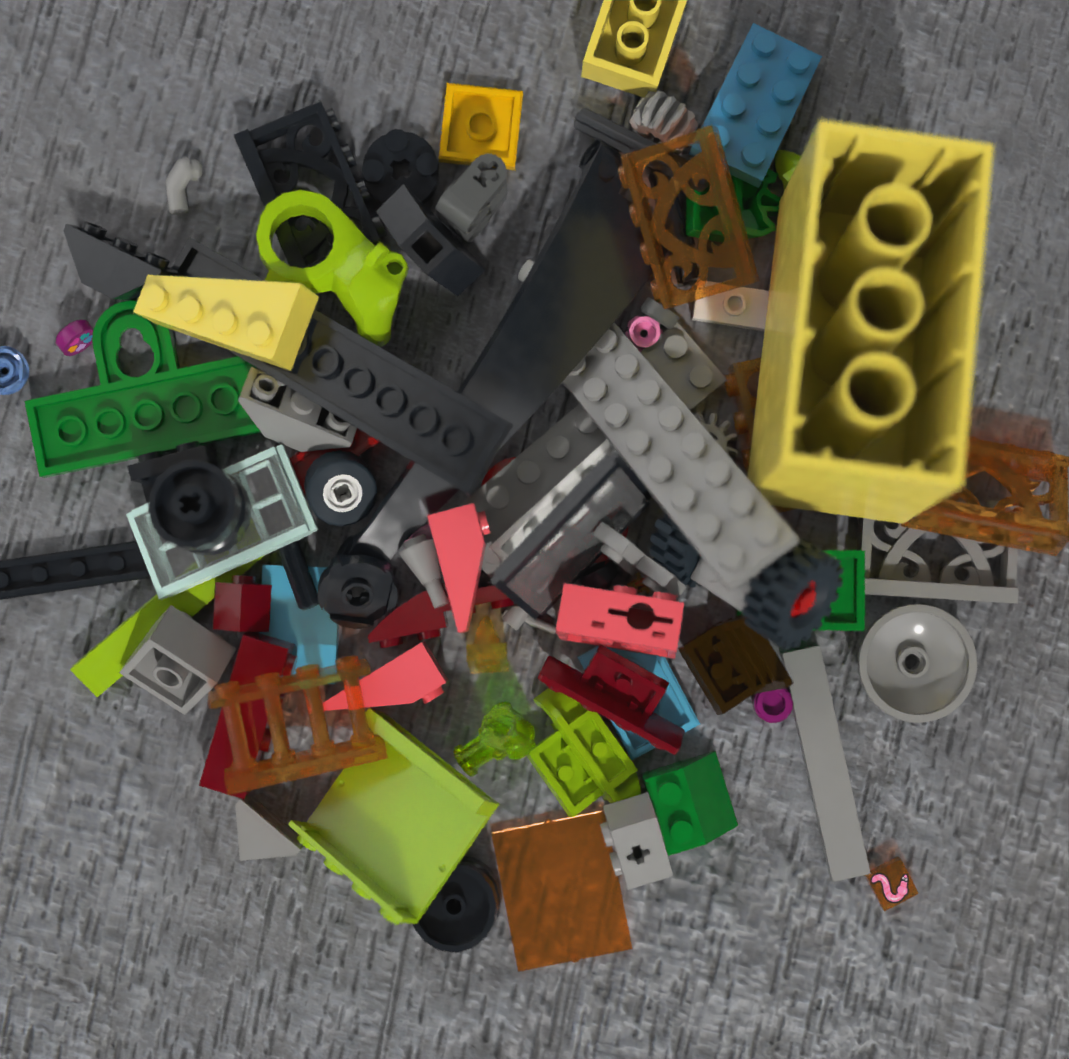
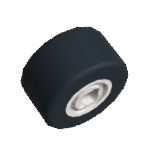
(334, 475)

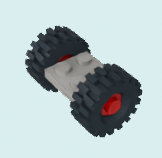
(778, 601)

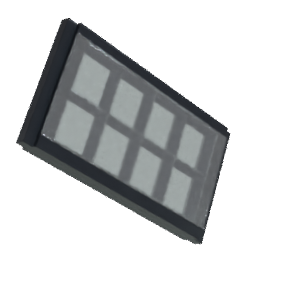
(564, 541)

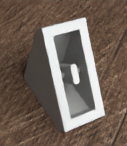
(262, 833)

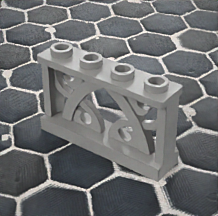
(976, 587)

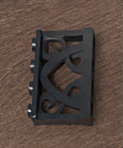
(267, 162)

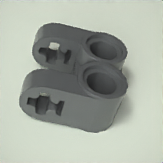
(467, 204)

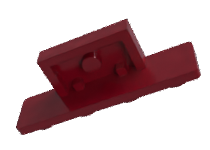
(618, 692)

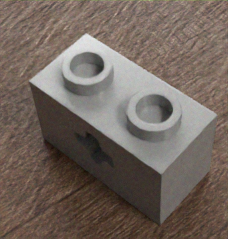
(637, 840)

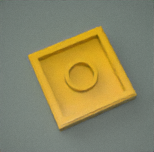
(480, 123)

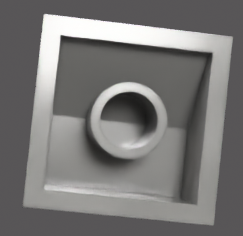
(178, 660)

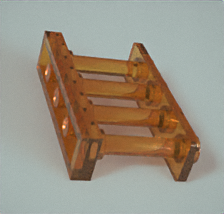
(284, 762)

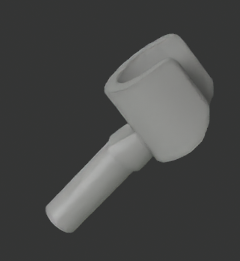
(516, 616)

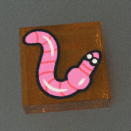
(891, 883)

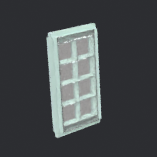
(277, 519)

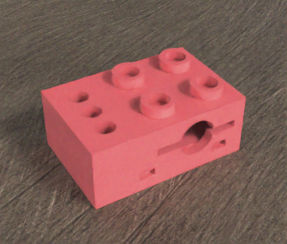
(620, 619)

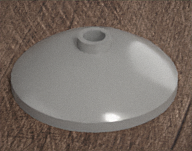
(942, 669)

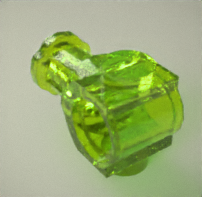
(495, 741)

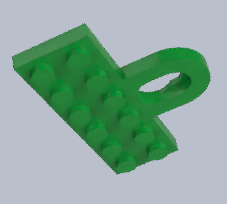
(137, 413)

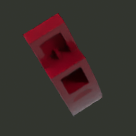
(421, 618)

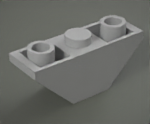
(291, 417)

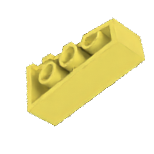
(239, 315)

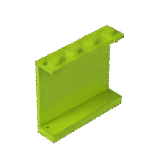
(397, 823)

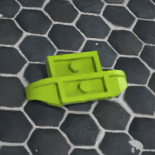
(581, 756)

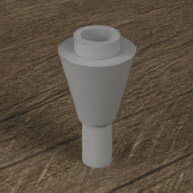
(424, 563)

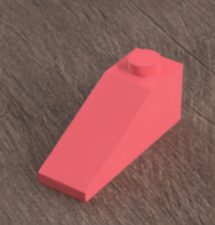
(461, 552)
(399, 682)

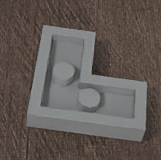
(631, 559)

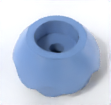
(17, 370)

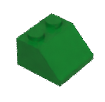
(690, 802)

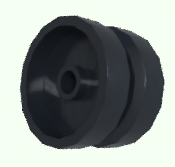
(177, 504)
(462, 928)

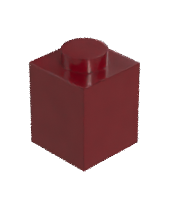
(242, 605)

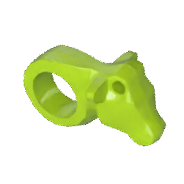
(356, 270)

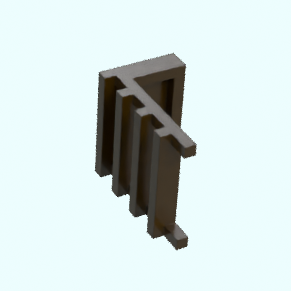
(733, 663)

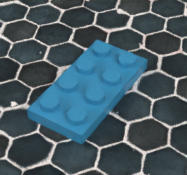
(759, 101)

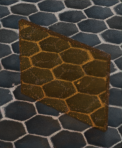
(560, 891)

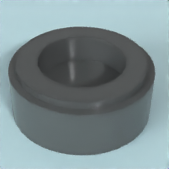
(656, 311)

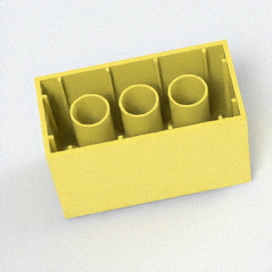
(872, 323)

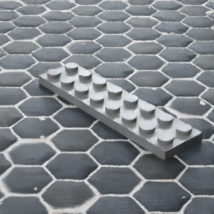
(576, 436)
(678, 461)

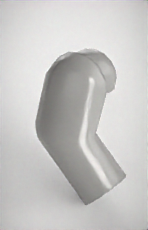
(176, 183)

